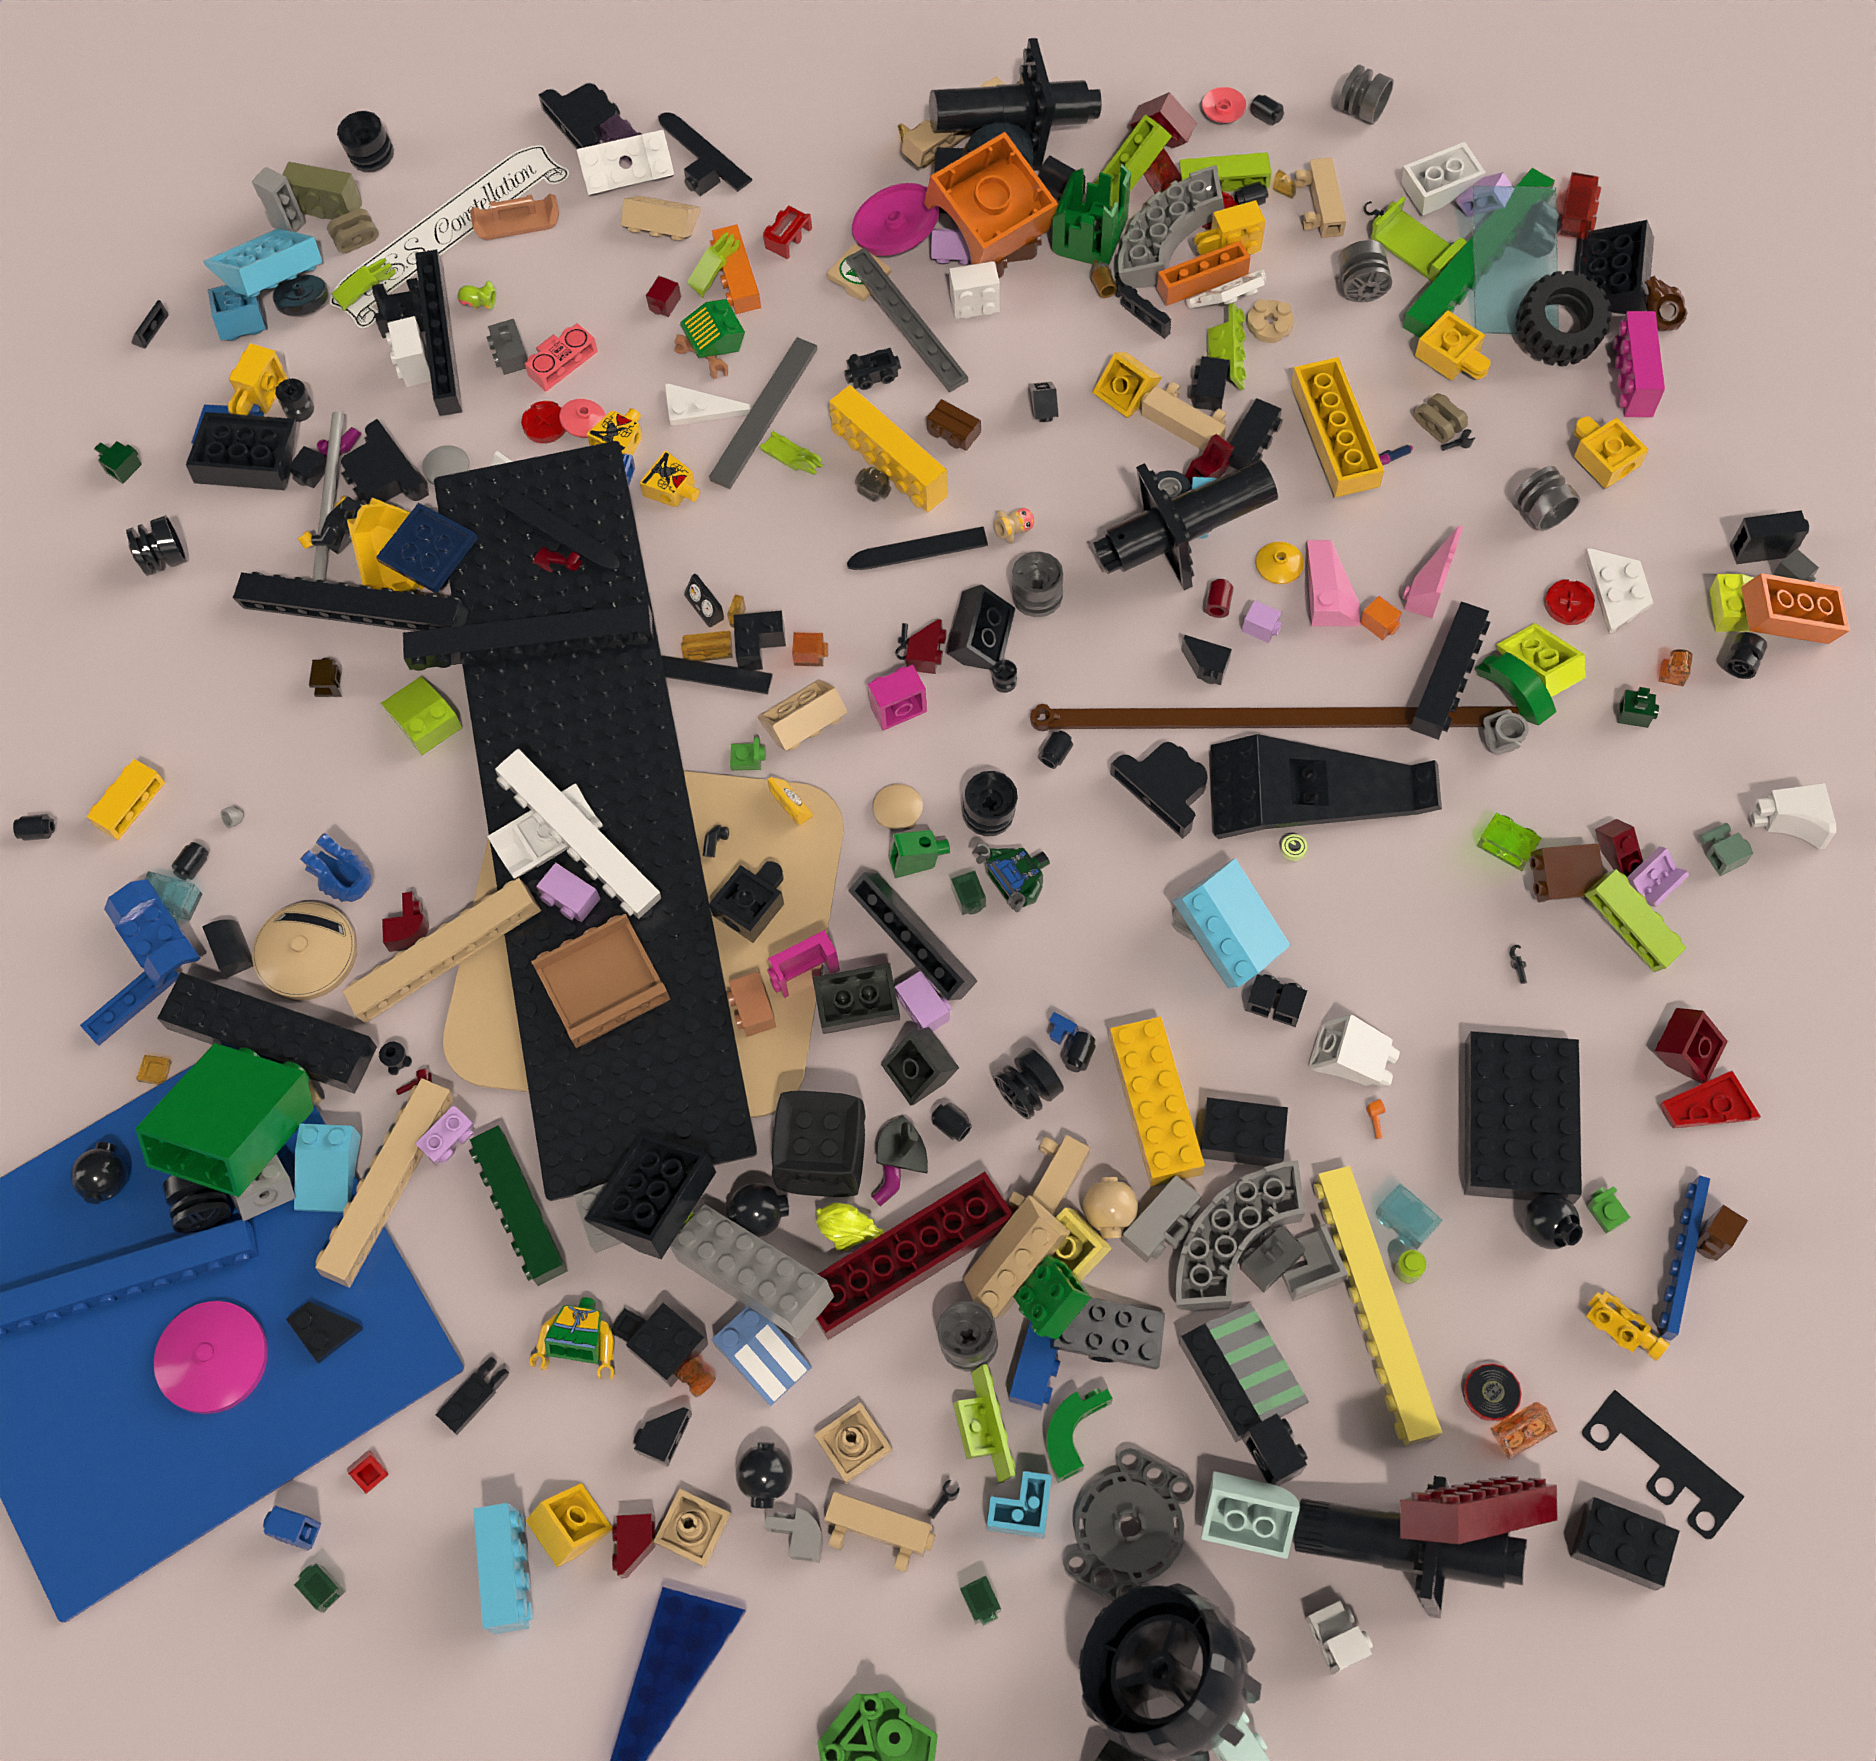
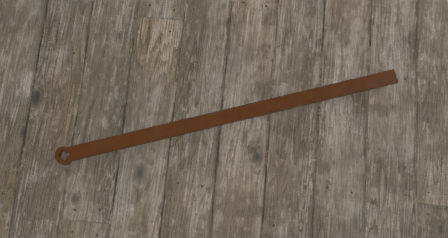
(1248, 717)

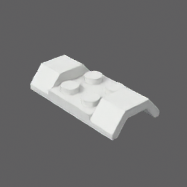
(527, 844)

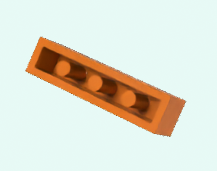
(1203, 273)
(738, 274)

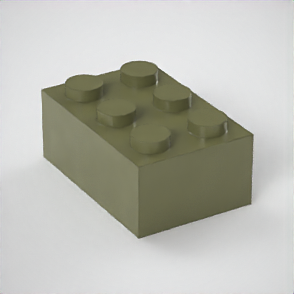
(322, 190)

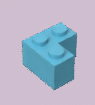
(1025, 1515)

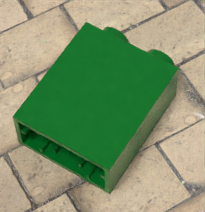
(225, 1119)

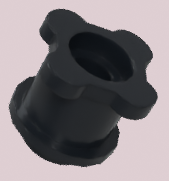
(397, 1061)

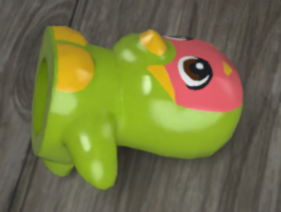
(477, 297)

